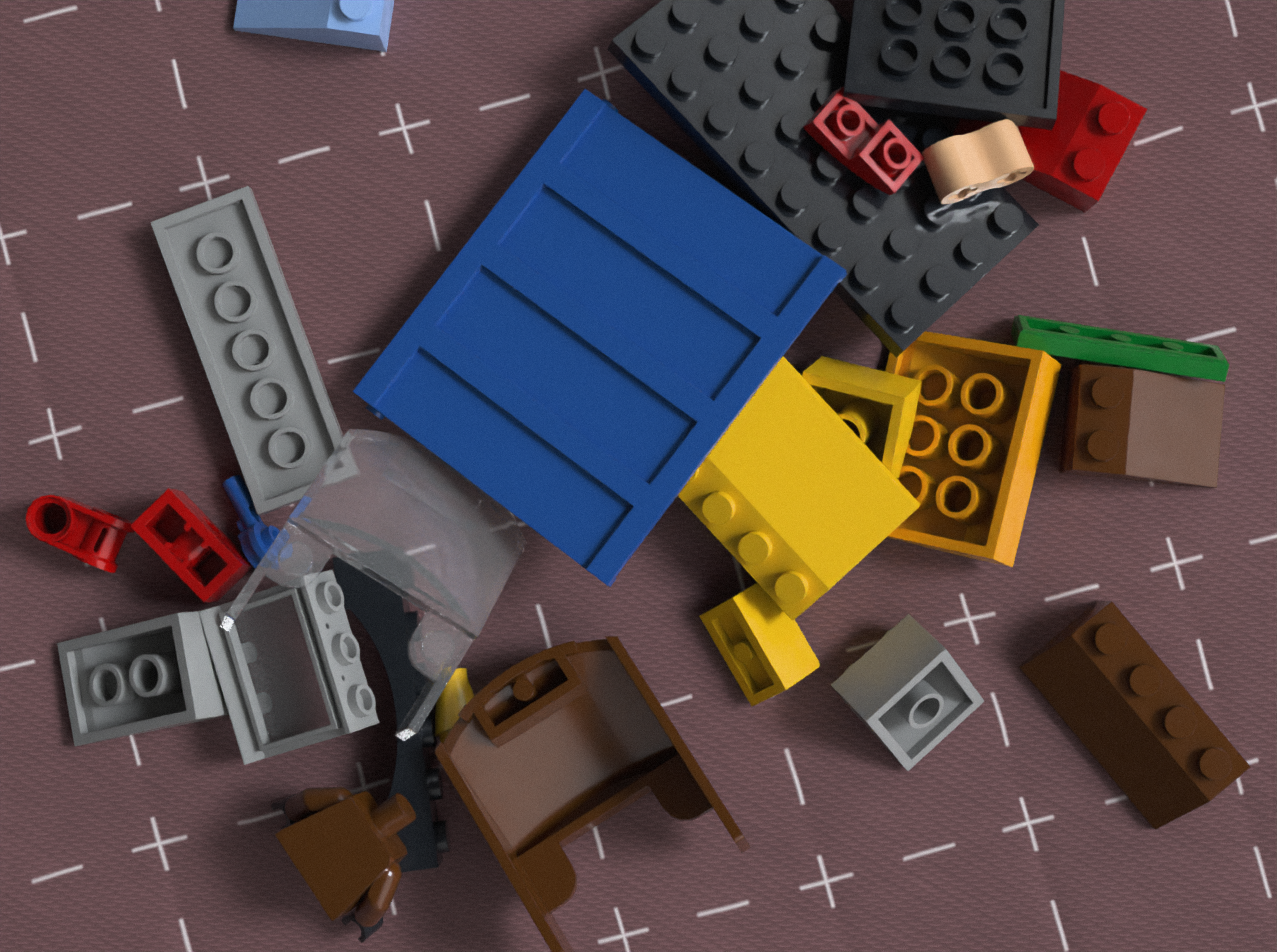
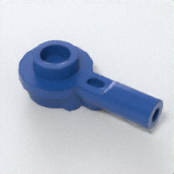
(254, 534)

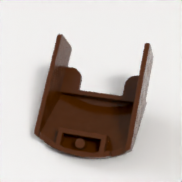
(559, 753)

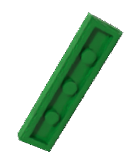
(1120, 348)

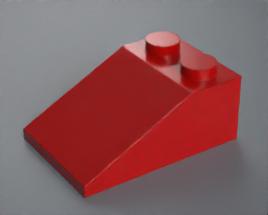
(1083, 146)

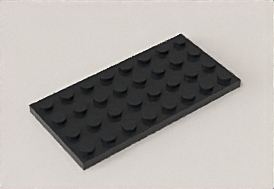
(745, 86)

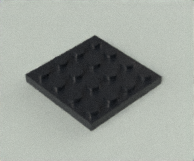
(958, 58)

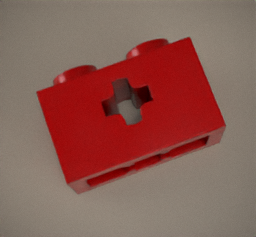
(192, 545)

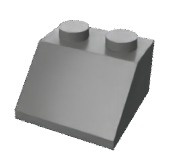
(908, 691)

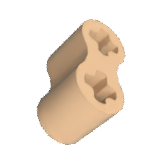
(977, 161)

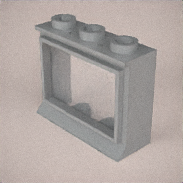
(290, 669)

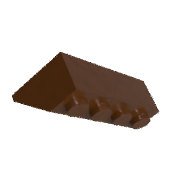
(1133, 715)

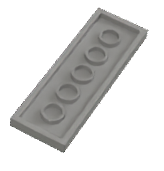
(251, 345)

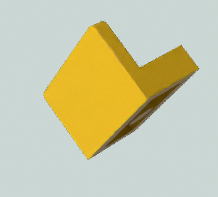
(759, 644)

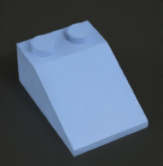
(334, 22)

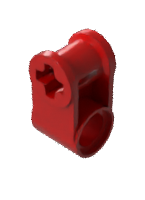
(89, 531)

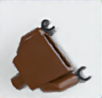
(347, 850)

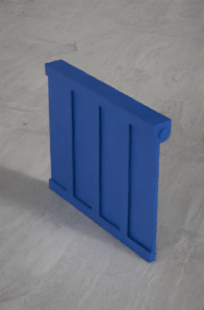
(598, 335)

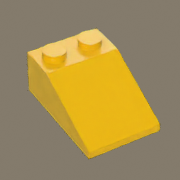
(872, 403)

